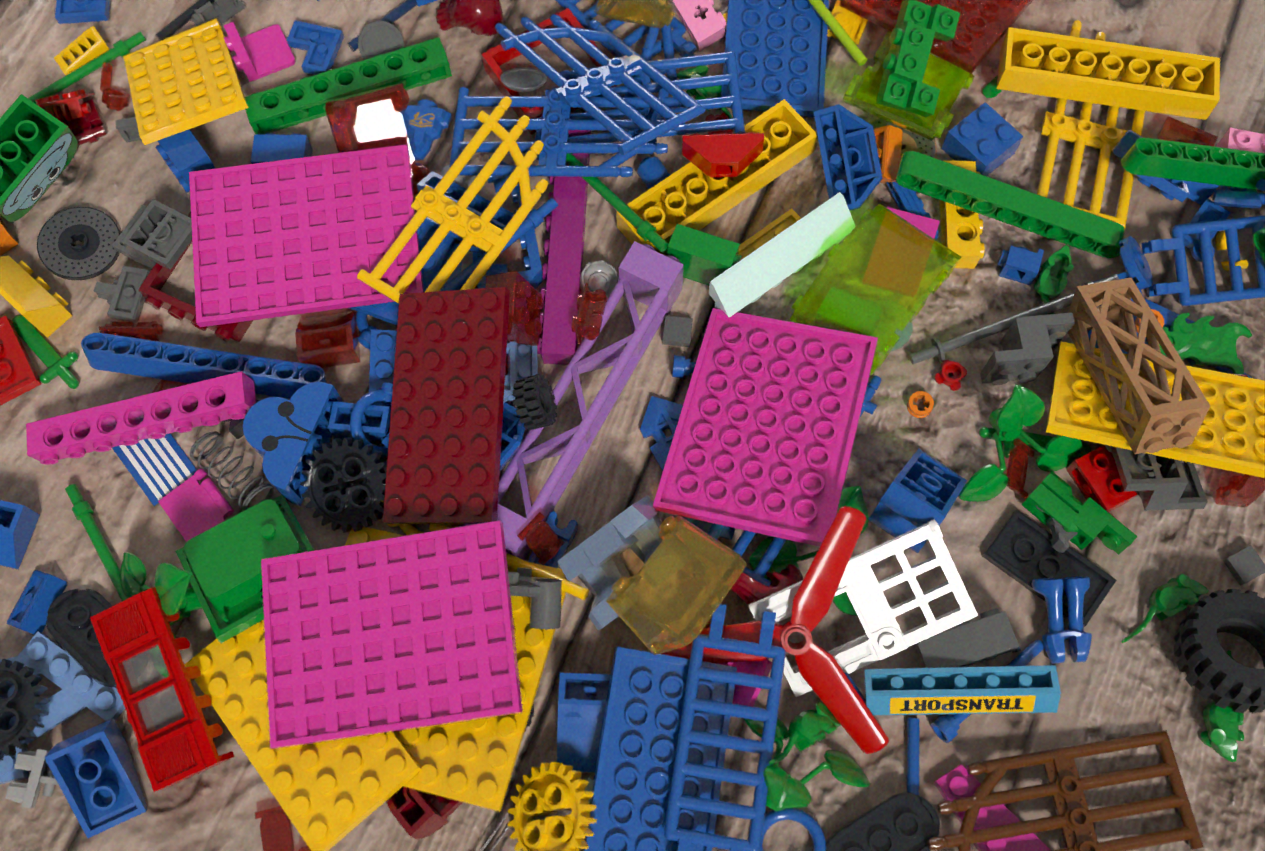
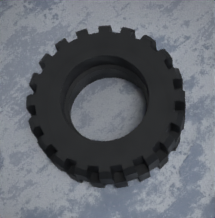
(1205, 660)

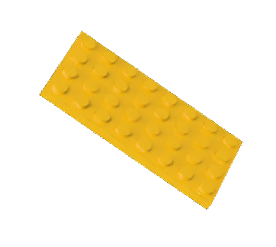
(1227, 439)
(319, 785)

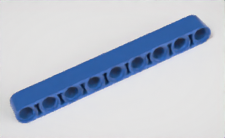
(195, 364)

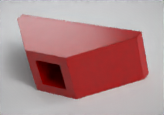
(722, 153)

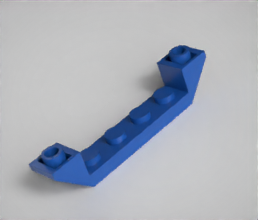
(533, 268)

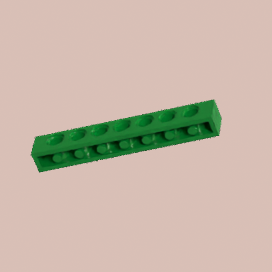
(306, 98)

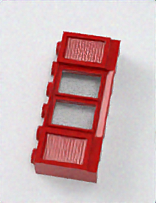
(158, 690)

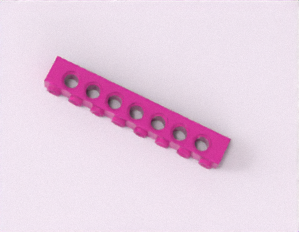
(94, 430)

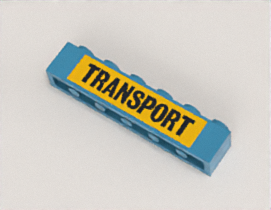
(962, 690)

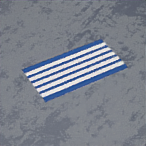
(156, 465)

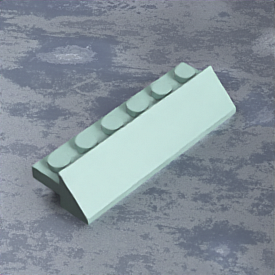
(782, 256)

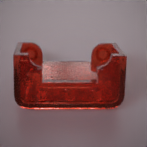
(373, 122)

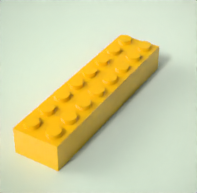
(1109, 73)
(697, 200)

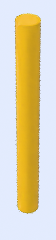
(193, 32)

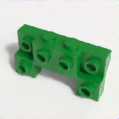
(909, 54)

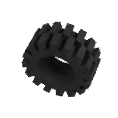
(534, 402)

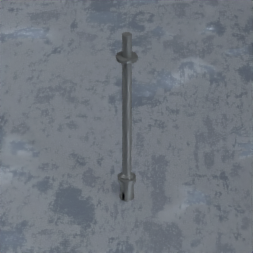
(940, 348)

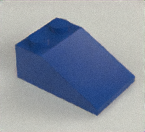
(98, 777)

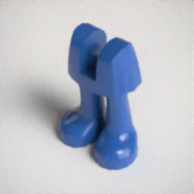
(1054, 638)

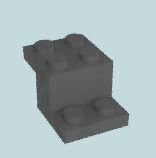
(155, 236)
(1026, 348)
(1160, 480)

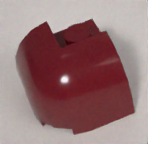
(420, 811)

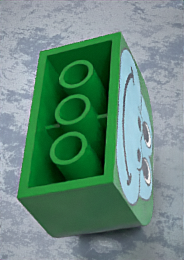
(32, 156)

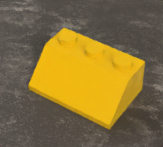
(31, 296)

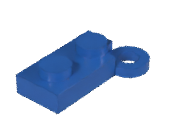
(1205, 213)

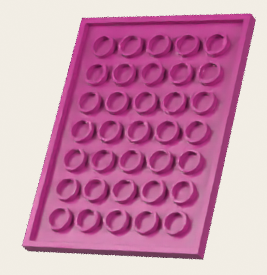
(767, 427)

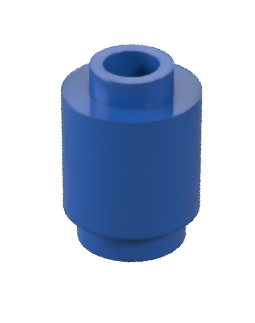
(652, 171)

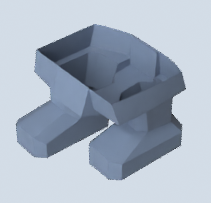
(599, 560)

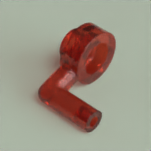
(114, 98)

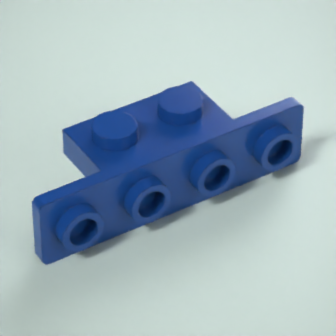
(1168, 187)

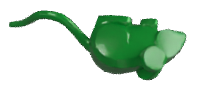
(705, 92)
(1054, 274)
(1171, 599)
(807, 729)
(1222, 729)

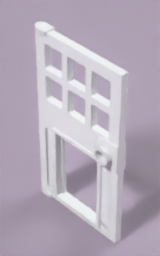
(867, 597)

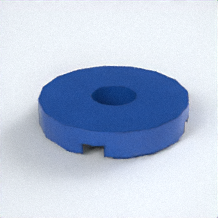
(1135, 262)

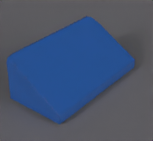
(32, 607)

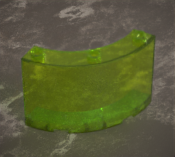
(938, 74)
(876, 280)

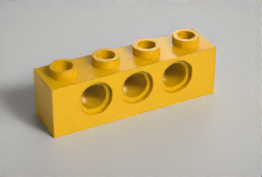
(968, 226)

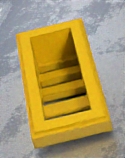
(90, 41)

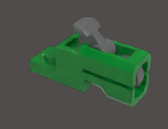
(1073, 520)

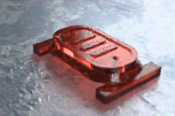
(1018, 467)
(541, 539)
(278, 834)

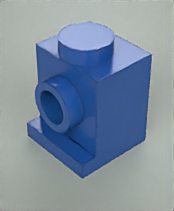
(1020, 264)

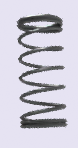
(252, 493)

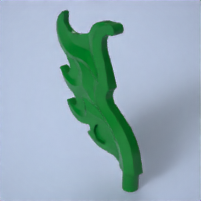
(1207, 343)

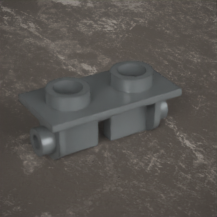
(220, 9)

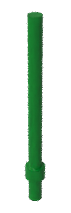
(120, 48)
(644, 228)
(84, 512)

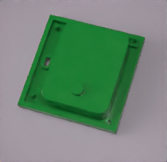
(228, 563)

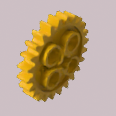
(546, 792)

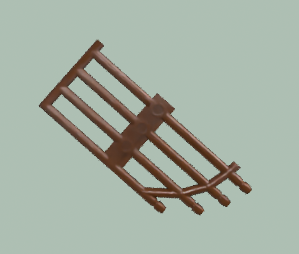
(1069, 798)

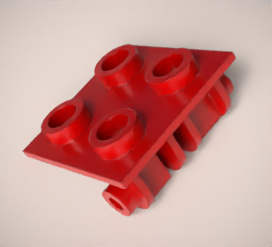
(71, 105)

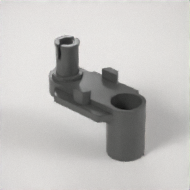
(544, 597)

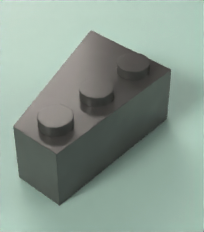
(970, 642)

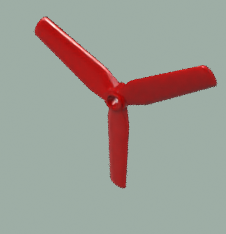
(808, 609)

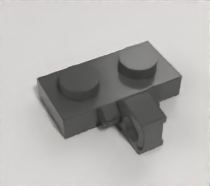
(123, 294)

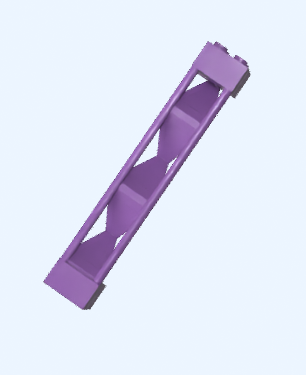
(643, 277)

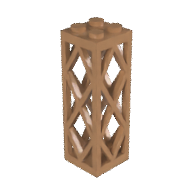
(1169, 421)

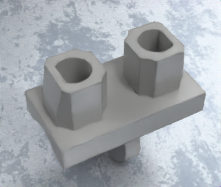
(28, 792)

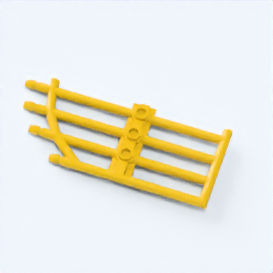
(1083, 133)
(457, 218)

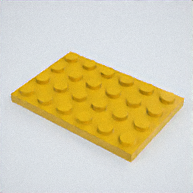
(183, 85)

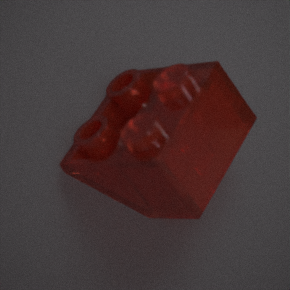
(524, 307)
(328, 340)

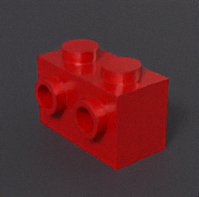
(1099, 479)

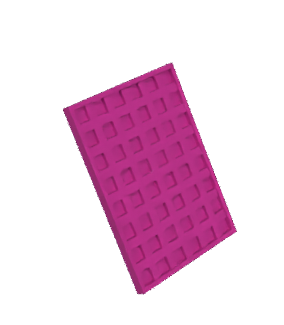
(299, 233)
(389, 635)

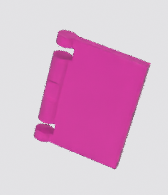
(196, 506)

